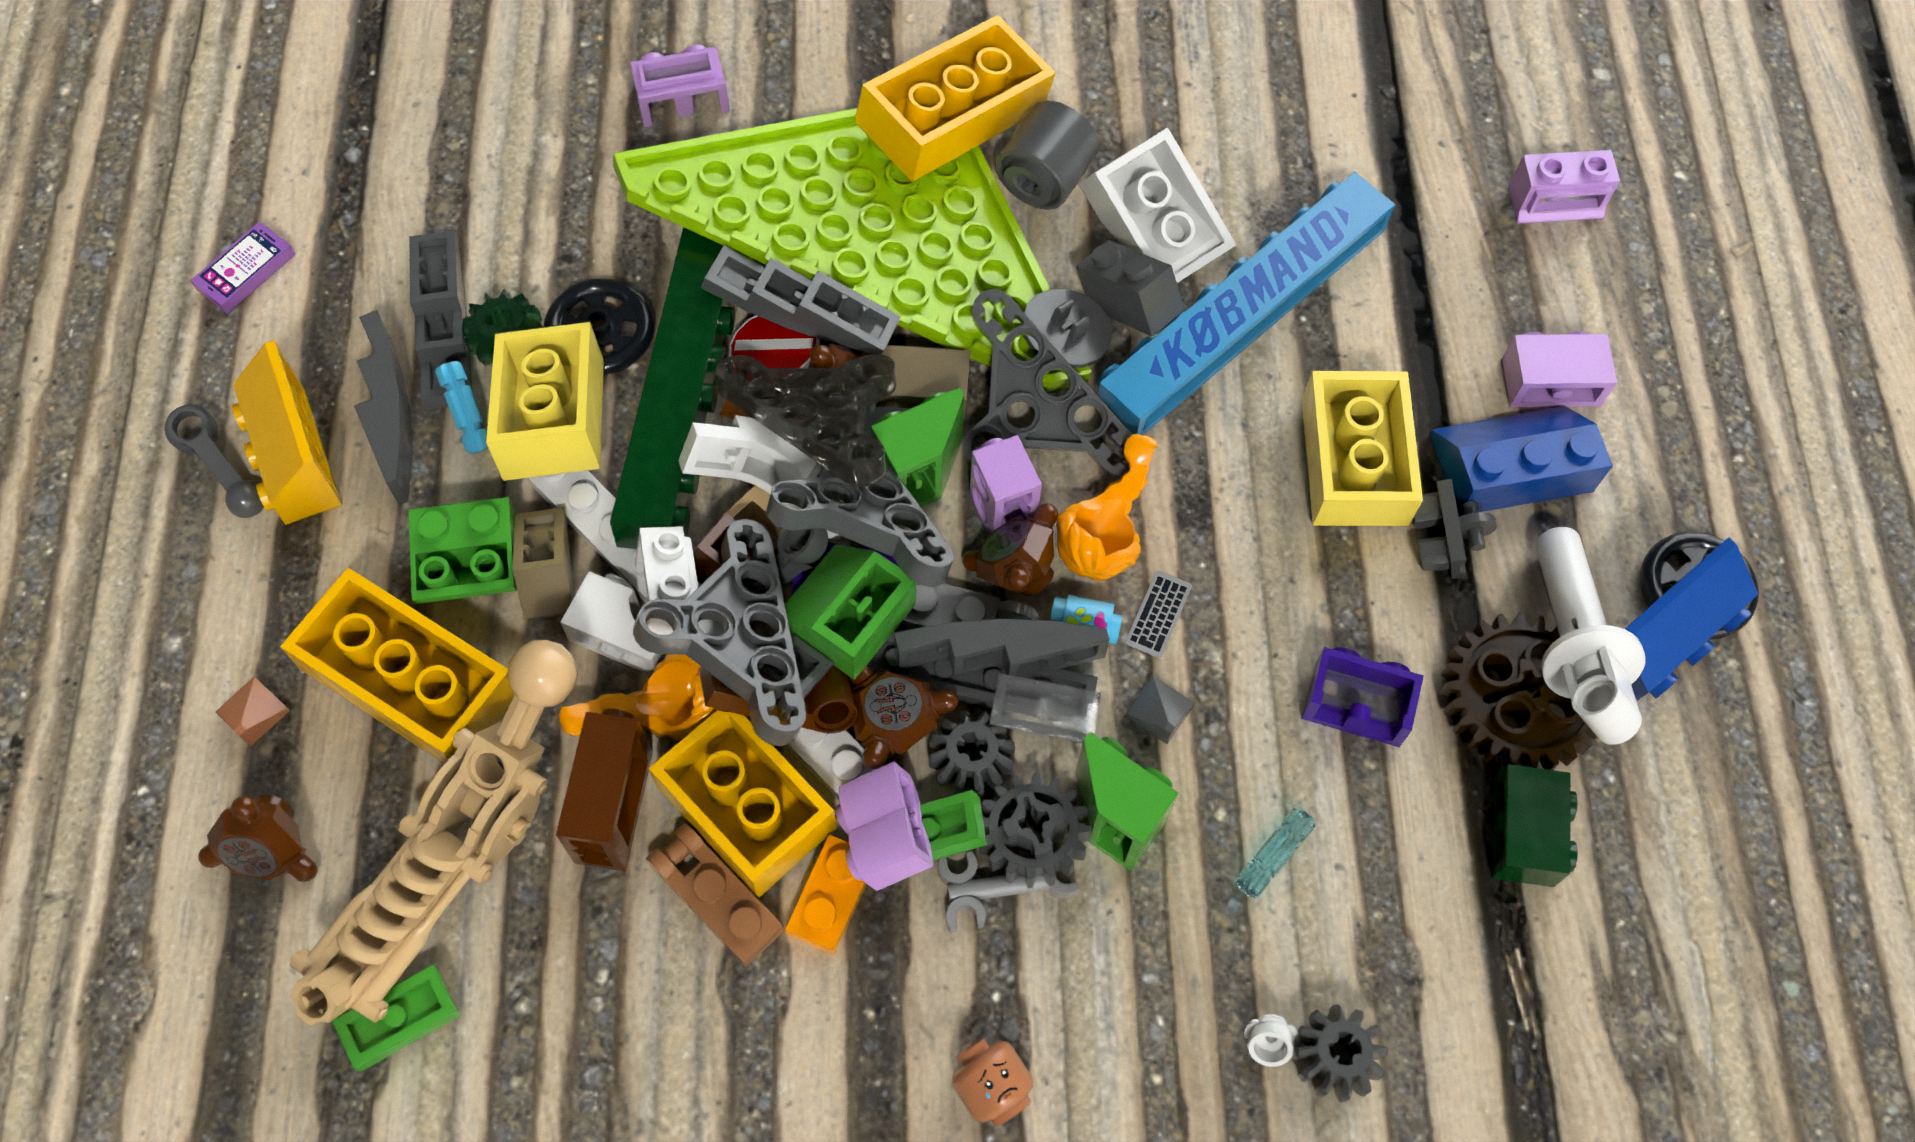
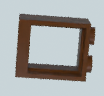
(605, 790)

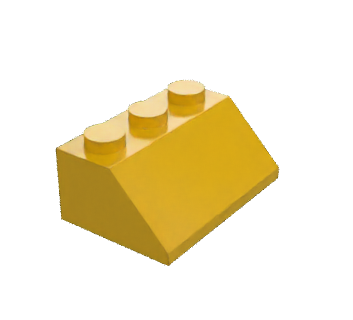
(283, 438)

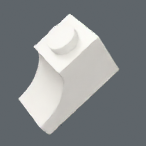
(604, 619)

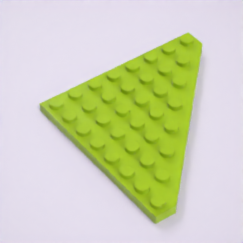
(837, 205)

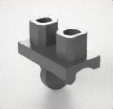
(1448, 550)

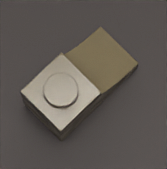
(542, 563)

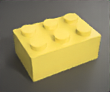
(546, 401)
(1361, 448)

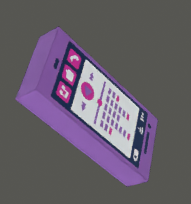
(243, 267)

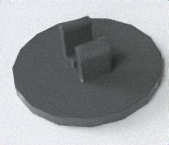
(1072, 324)

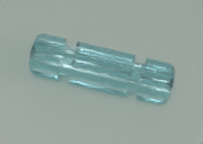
(1275, 852)

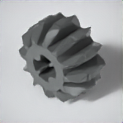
(956, 765)
(1352, 1073)

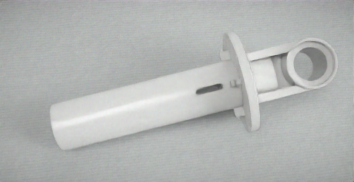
(1590, 659)

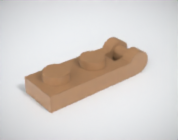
(717, 896)

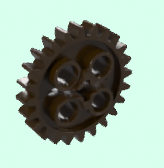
(1509, 651)

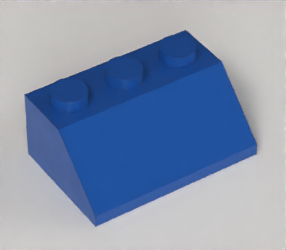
(1522, 458)
(1689, 614)

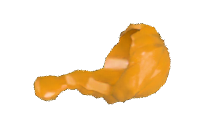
(1097, 533)
(667, 704)

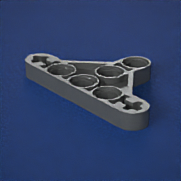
(1022, 382)
(866, 519)
(739, 651)

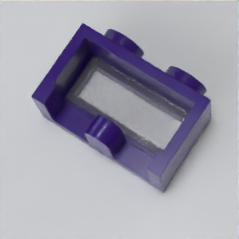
(1363, 696)

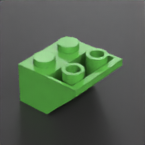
(923, 443)
(461, 550)
(851, 606)
(1122, 800)

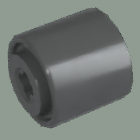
(1047, 155)

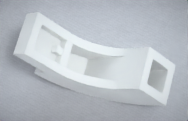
(745, 453)

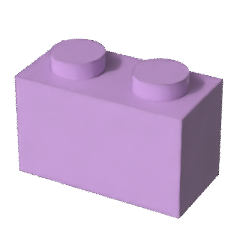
(1558, 370)

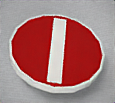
(772, 344)

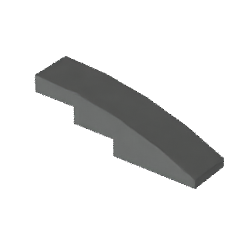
(800, 304)
(438, 309)
(386, 415)
(1020, 645)

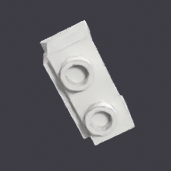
(667, 568)

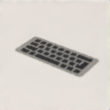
(1158, 614)

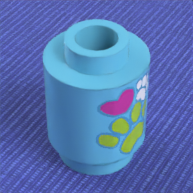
(1087, 613)

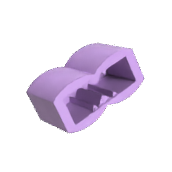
(883, 827)

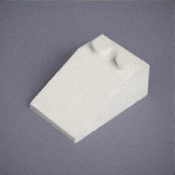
(1159, 206)

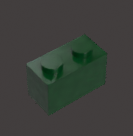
(1533, 826)

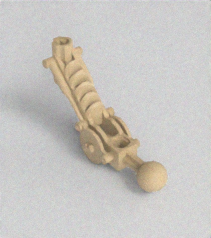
(394, 915)

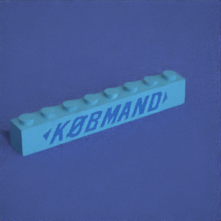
(1244, 304)

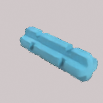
(463, 406)

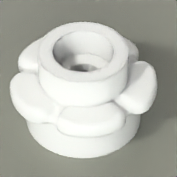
(1271, 1040)

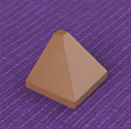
(252, 711)

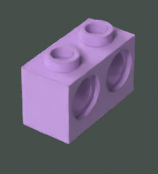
(1003, 483)

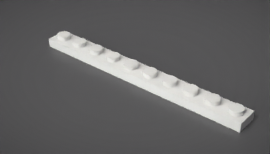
(588, 510)

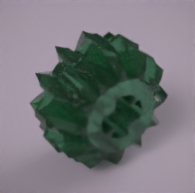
(495, 317)

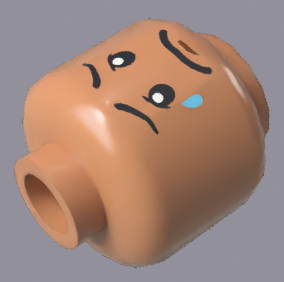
(992, 1081)

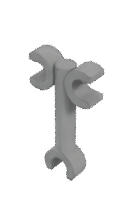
(966, 891)

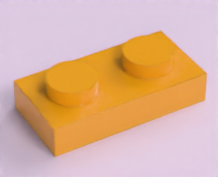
(826, 899)

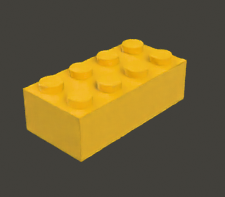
(953, 97)
(398, 665)

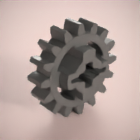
(1048, 813)

